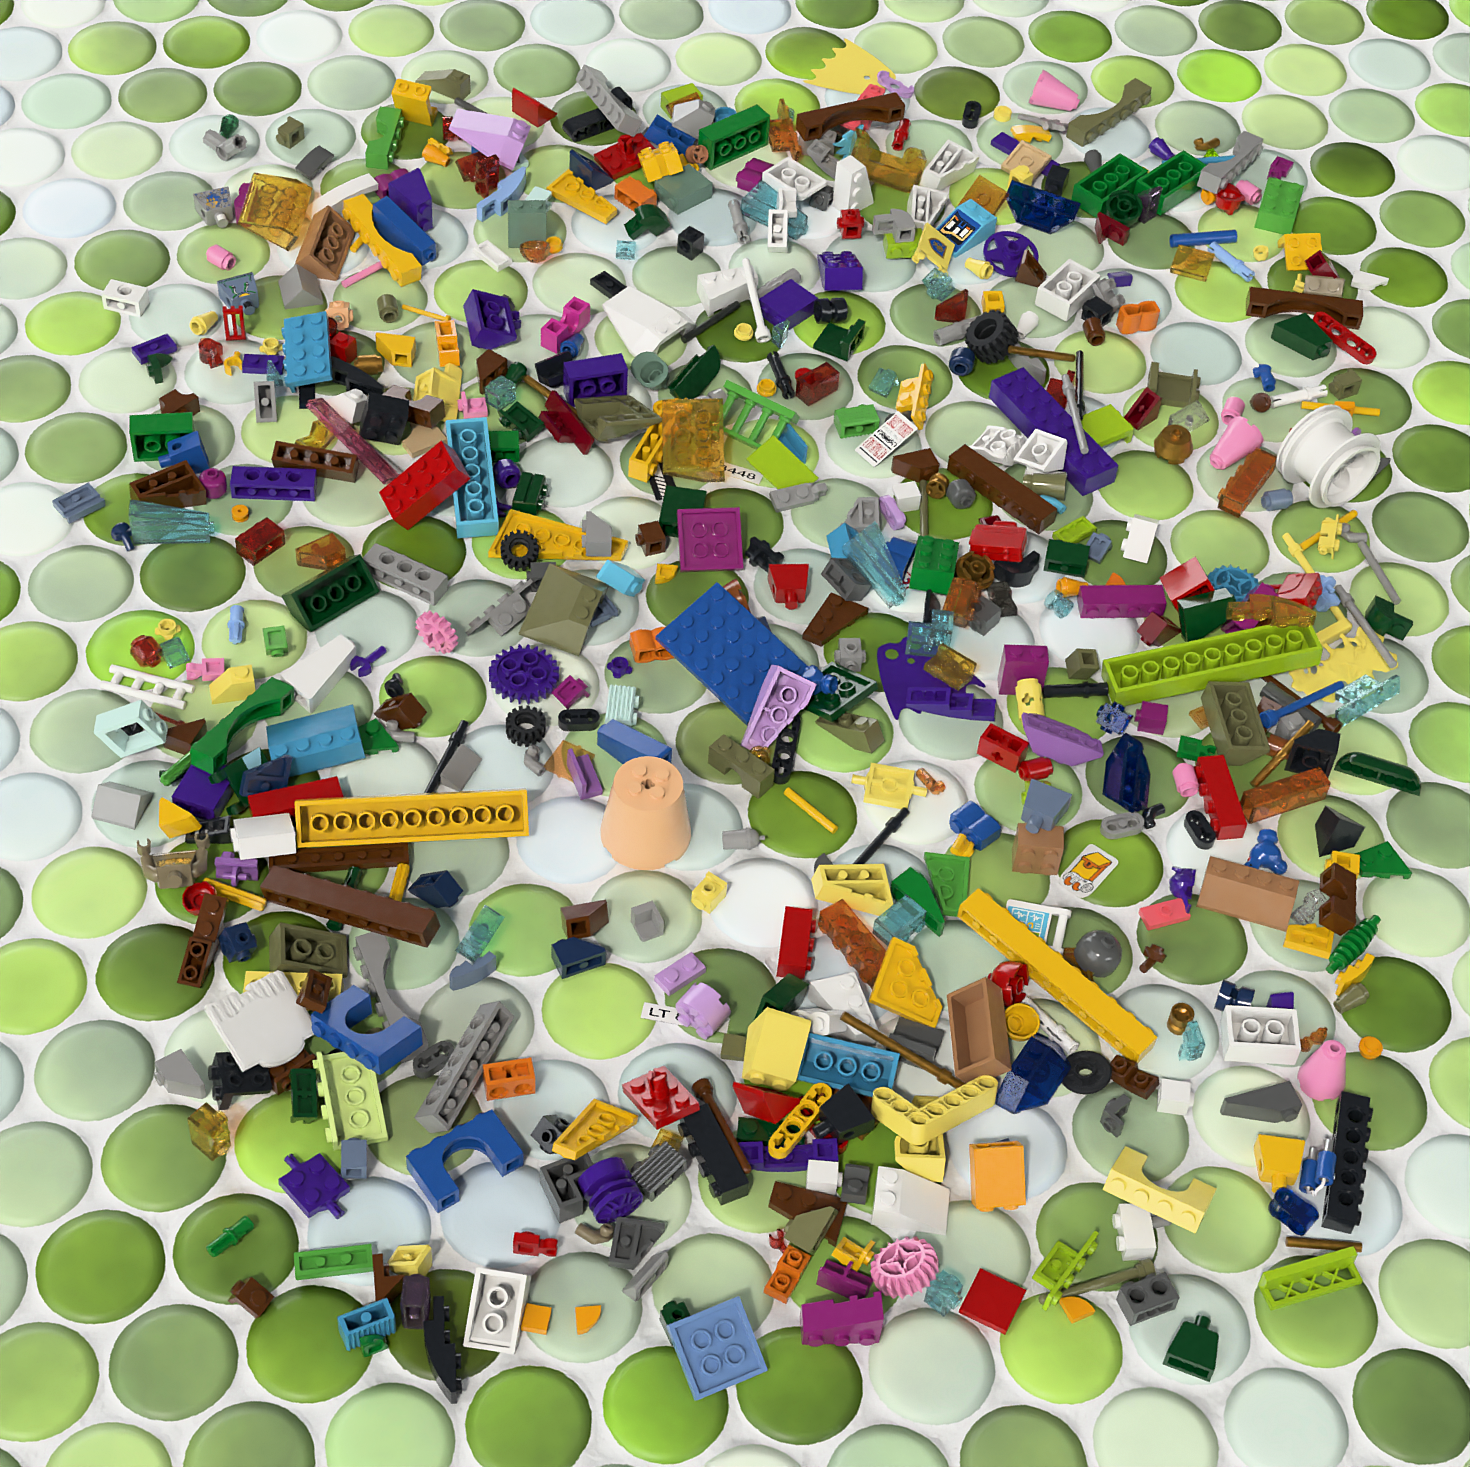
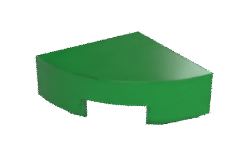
(372, 1344)

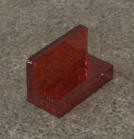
(1055, 389)

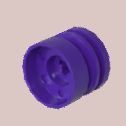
(610, 1190)

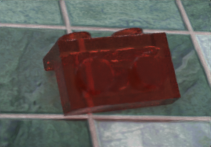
(467, 165)

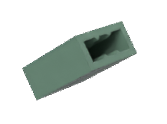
(683, 189)
(526, 221)

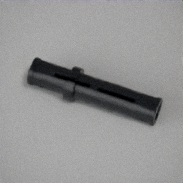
(783, 380)
(1075, 690)

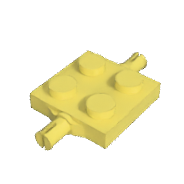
(889, 786)

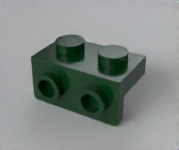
(521, 420)

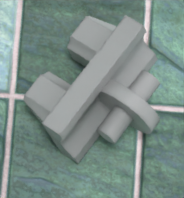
(1103, 290)

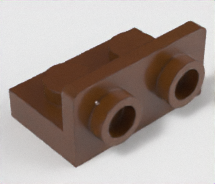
(280, 1074)

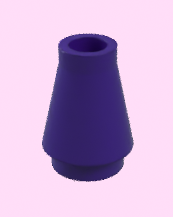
(1160, 148)

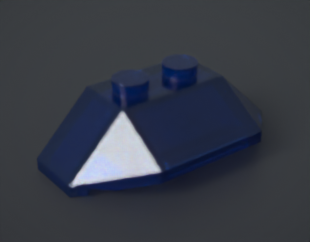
(1040, 208)
(1127, 775)
(1033, 1076)

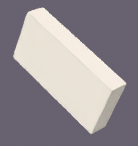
(492, 256)

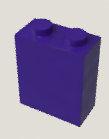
(789, 303)
(200, 796)

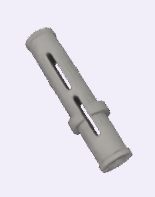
(739, 225)

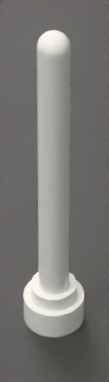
(762, 332)

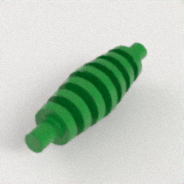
(1353, 944)

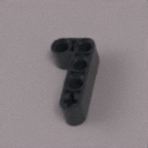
(593, 121)

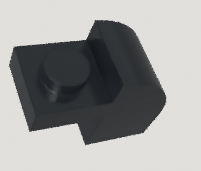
(1017, 573)

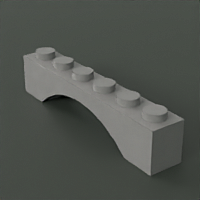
(616, 112)
(1217, 175)
(375, 958)

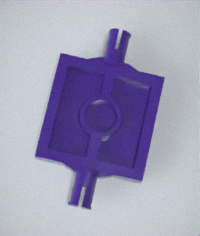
(314, 1185)

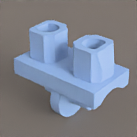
(1328, 597)

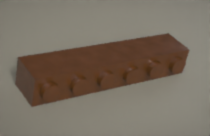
(1002, 489)

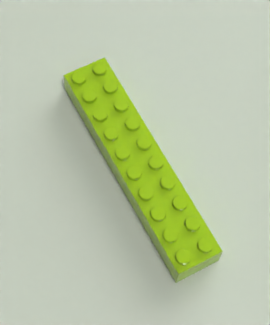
(1218, 658)

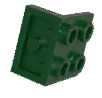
(840, 341)

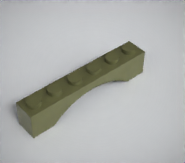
(1088, 127)

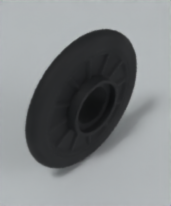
(1095, 1081)

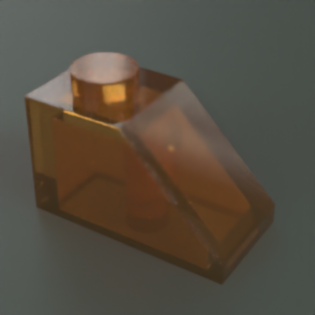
(321, 553)

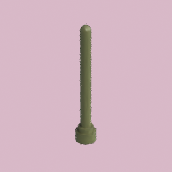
(923, 509)
(1140, 1271)

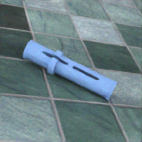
(1236, 266)

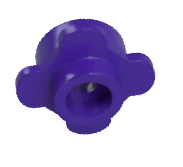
(619, 667)

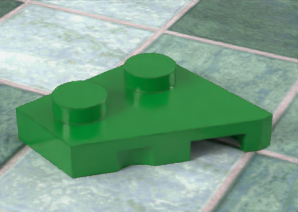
(376, 738)
(1382, 862)

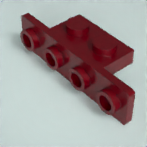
(564, 424)

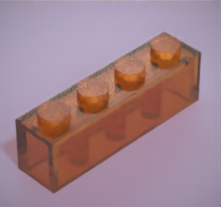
(1247, 482)
(1284, 795)

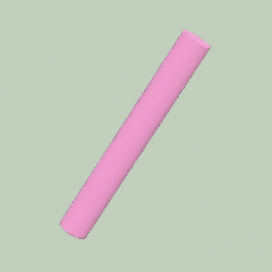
(362, 274)

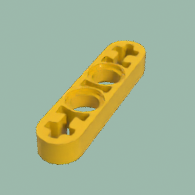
(796, 1118)

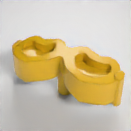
(445, 149)

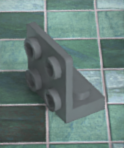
(917, 1038)

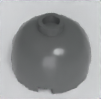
(1098, 953)

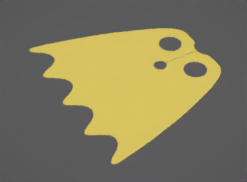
(848, 69)

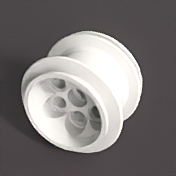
(1329, 456)

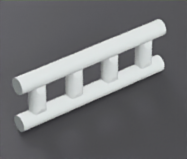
(140, 678)

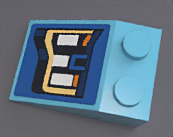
(968, 226)

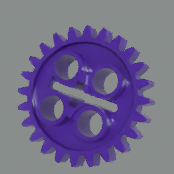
(523, 674)

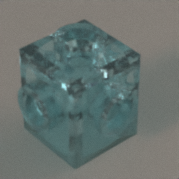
(941, 287)
(500, 392)
(944, 1293)

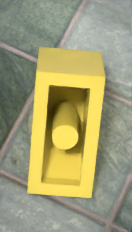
(233, 685)

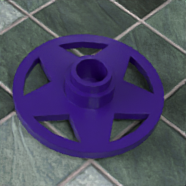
(1007, 251)

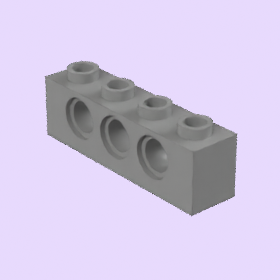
(406, 574)

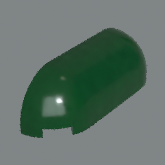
(696, 375)
(1380, 771)

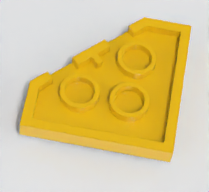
(905, 985)

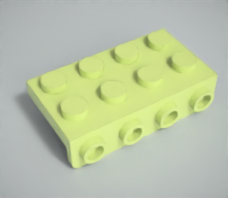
(350, 1100)

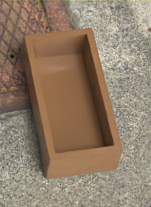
(978, 1031)

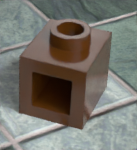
(651, 538)

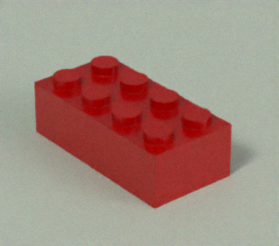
(424, 485)

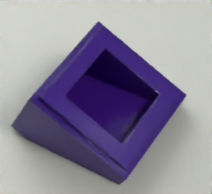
(1121, 278)
(1281, 1000)

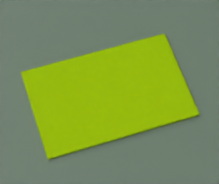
(780, 465)

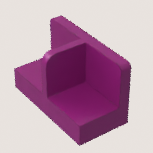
(843, 1280)

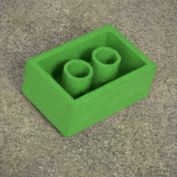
(1279, 206)

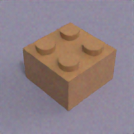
(1037, 852)

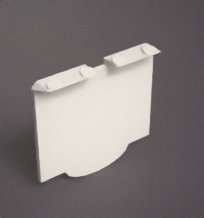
(262, 1023)

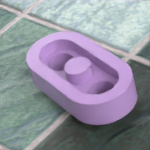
(891, 512)

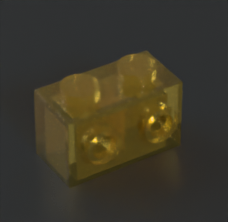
(209, 1131)

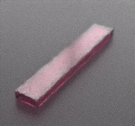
(352, 440)

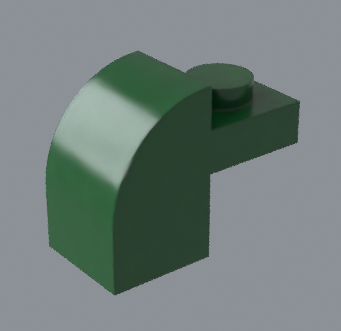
(647, 217)
(1384, 620)

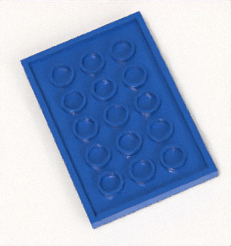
(727, 649)

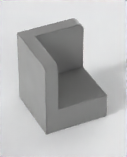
(647, 921)

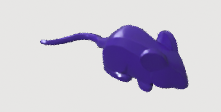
(1182, 884)

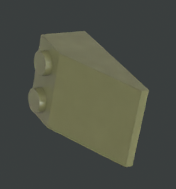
(302, 948)

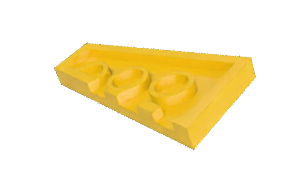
(576, 194)
(593, 1128)

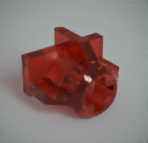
(210, 352)

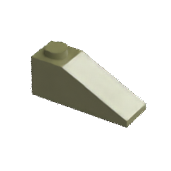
(447, 82)

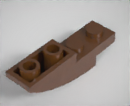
(204, 942)

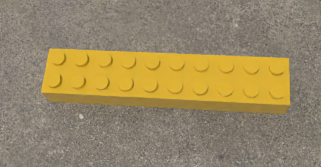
(411, 817)

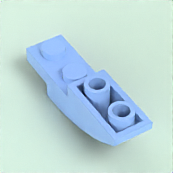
(508, 189)

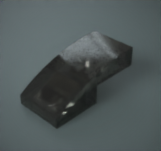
(1001, 595)

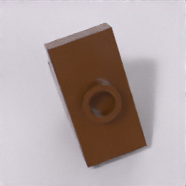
(179, 403)

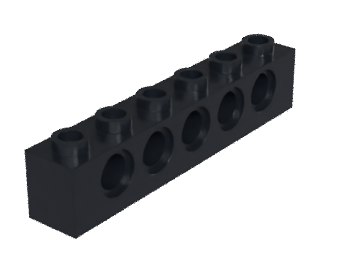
(1336, 1215)

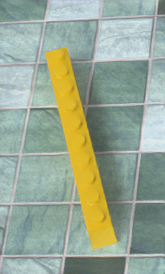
(1057, 976)

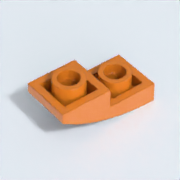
(787, 1274)

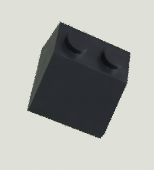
(1313, 751)

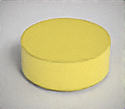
(1002, 113)

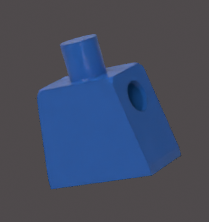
(186, 448)

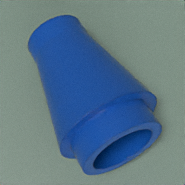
(572, 344)

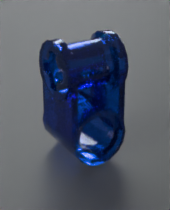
(1294, 1212)

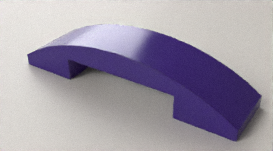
(797, 1159)

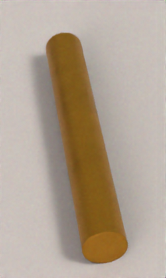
(1321, 1244)

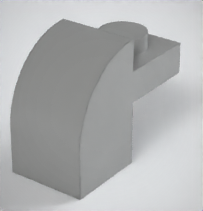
(898, 223)

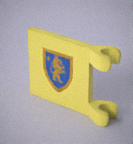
(934, 247)

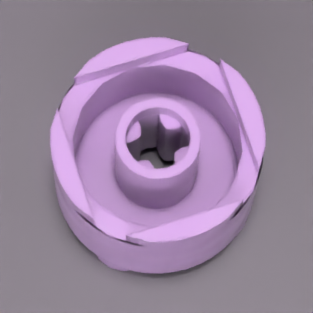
(702, 1010)

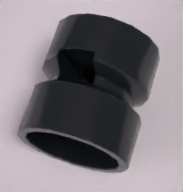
(830, 310)

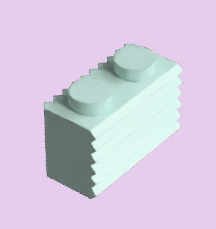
(621, 705)

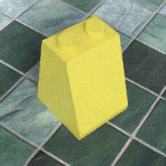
(775, 1049)

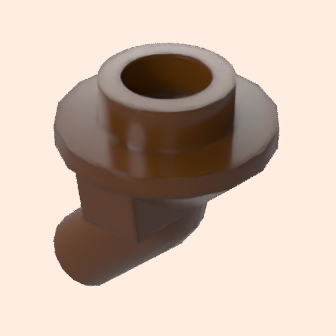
(1154, 955)

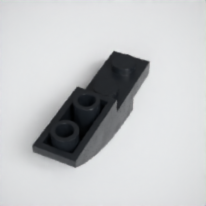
(441, 1353)

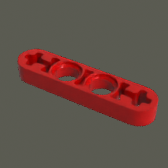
(1346, 335)

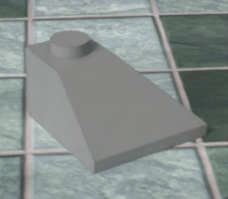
(693, 116)

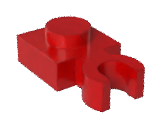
(531, 1244)

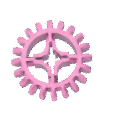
(904, 1267)

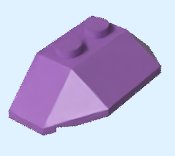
(1060, 741)

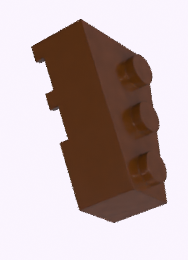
(171, 487)

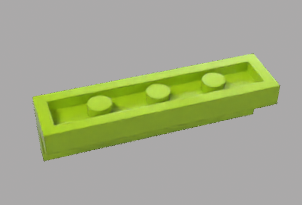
(1310, 1269)

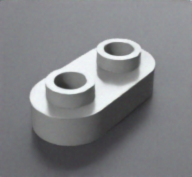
(1118, 825)

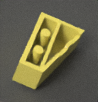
(859, 885)

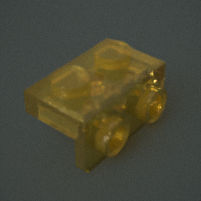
(951, 667)

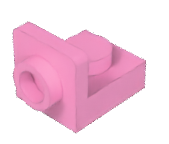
(472, 407)

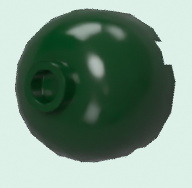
(1124, 207)

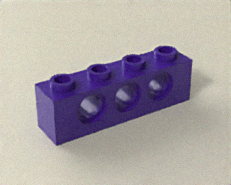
(273, 483)

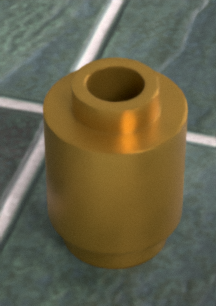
(369, 364)

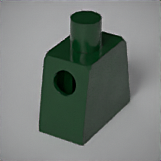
(1194, 1349)

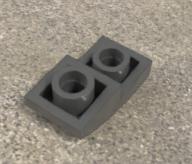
(314, 161)

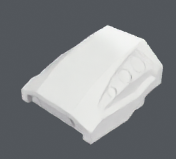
(999, 445)

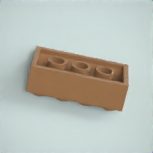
(326, 244)
(1248, 893)

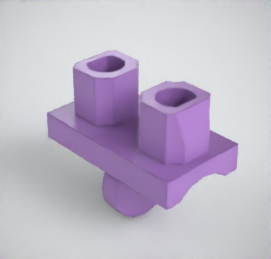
(235, 869)

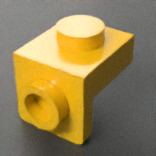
(849, 1251)

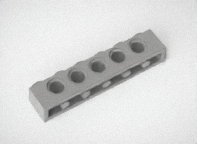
(464, 1067)

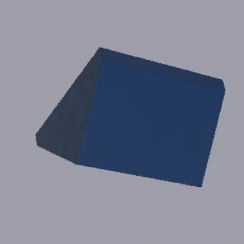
(588, 171)

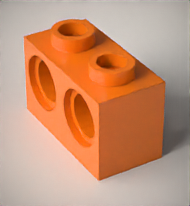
(509, 1079)

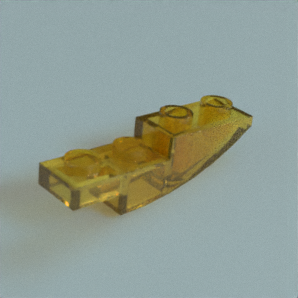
(1279, 610)

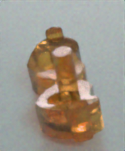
(1315, 1038)

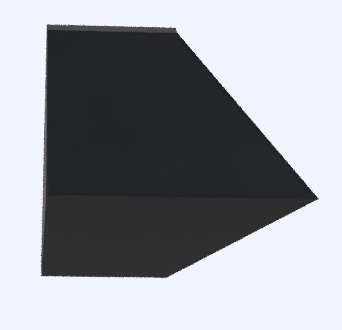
(1336, 832)

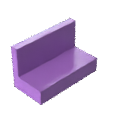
(583, 775)

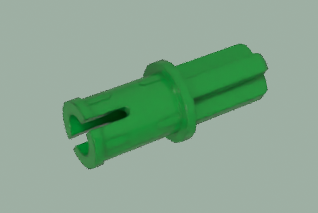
(230, 1236)

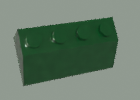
(331, 593)

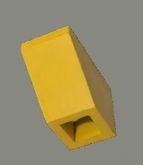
(396, 349)

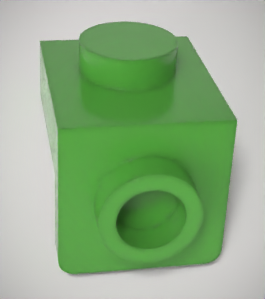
(275, 641)

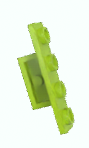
(1058, 1268)

